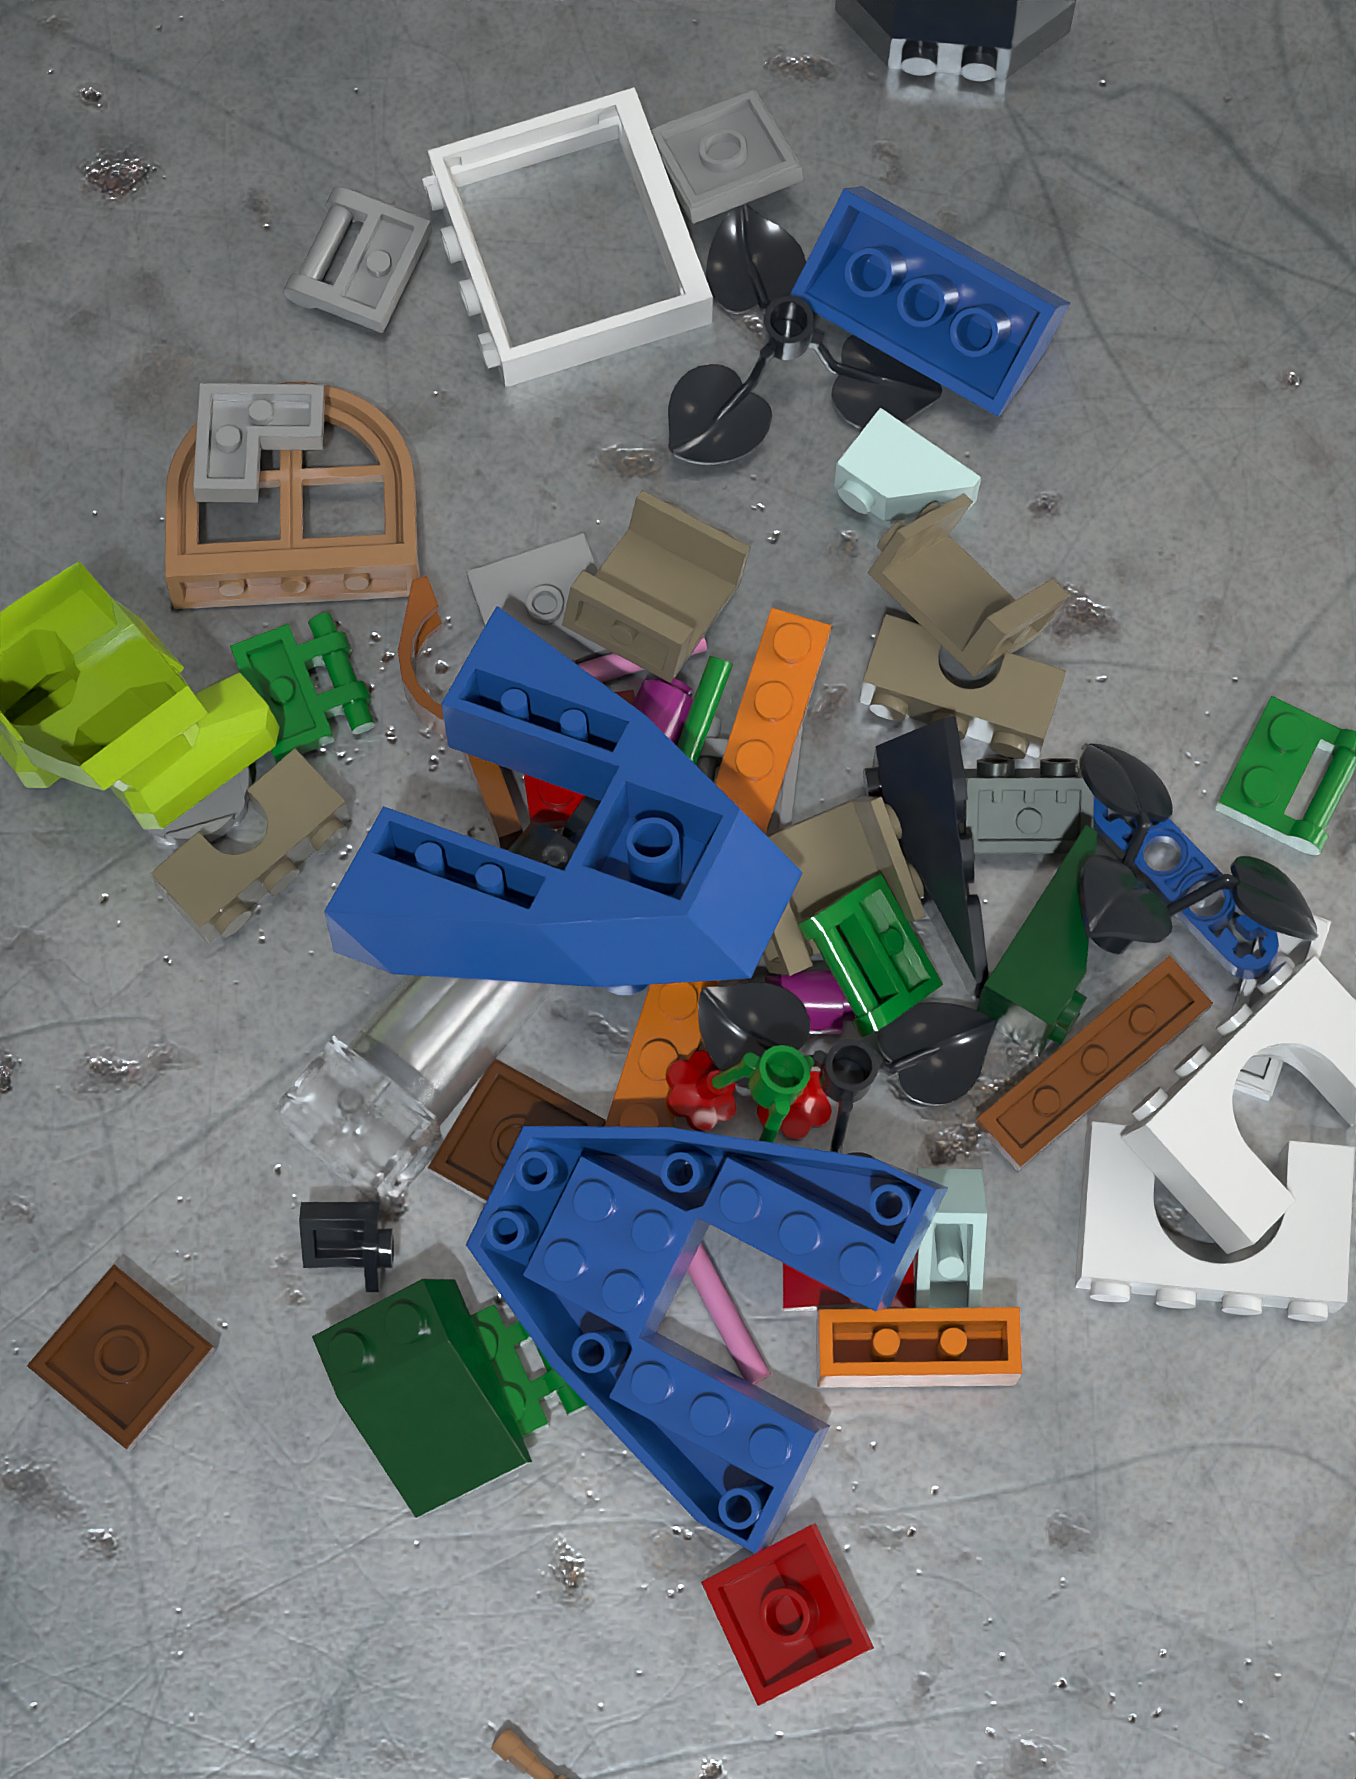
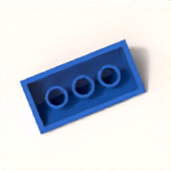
(928, 299)

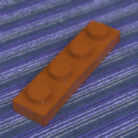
(1093, 1063)

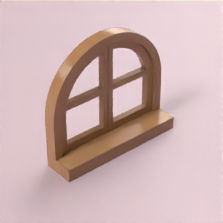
(294, 566)

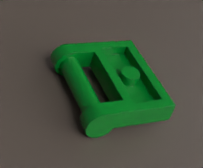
(1273, 768)
(883, 946)

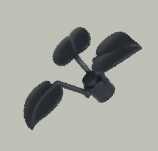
(716, 415)
(1126, 910)
(930, 1046)

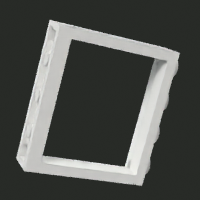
(537, 141)

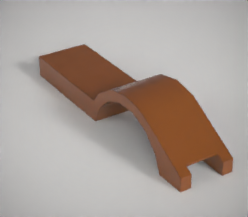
(419, 625)

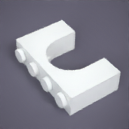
(1191, 1129)
(1128, 1251)

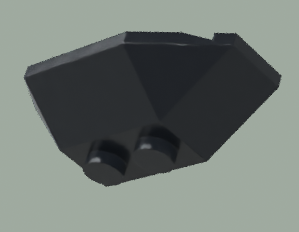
(958, 35)

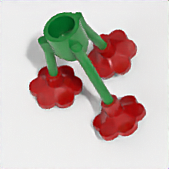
(778, 1081)

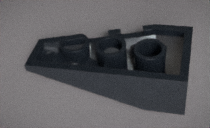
(927, 787)

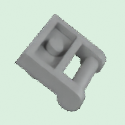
(375, 266)

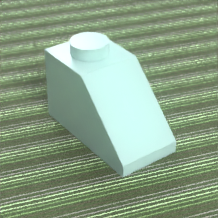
(899, 472)
(953, 1249)

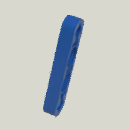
(1189, 874)

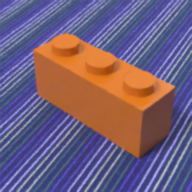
(918, 1347)

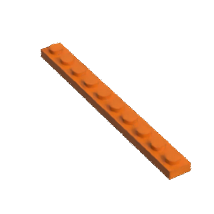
(753, 780)

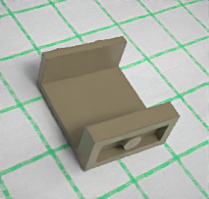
(657, 588)
(954, 594)
(836, 855)

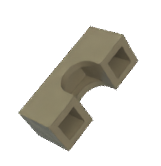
(1007, 713)
(220, 888)

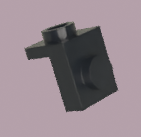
(346, 1238)

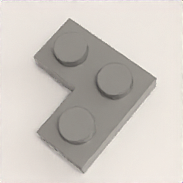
(240, 422)

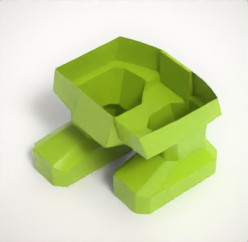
(106, 705)

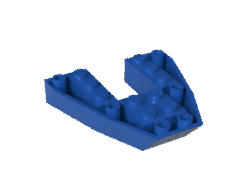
(655, 893)
(595, 1241)

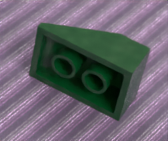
(1040, 973)
(424, 1394)

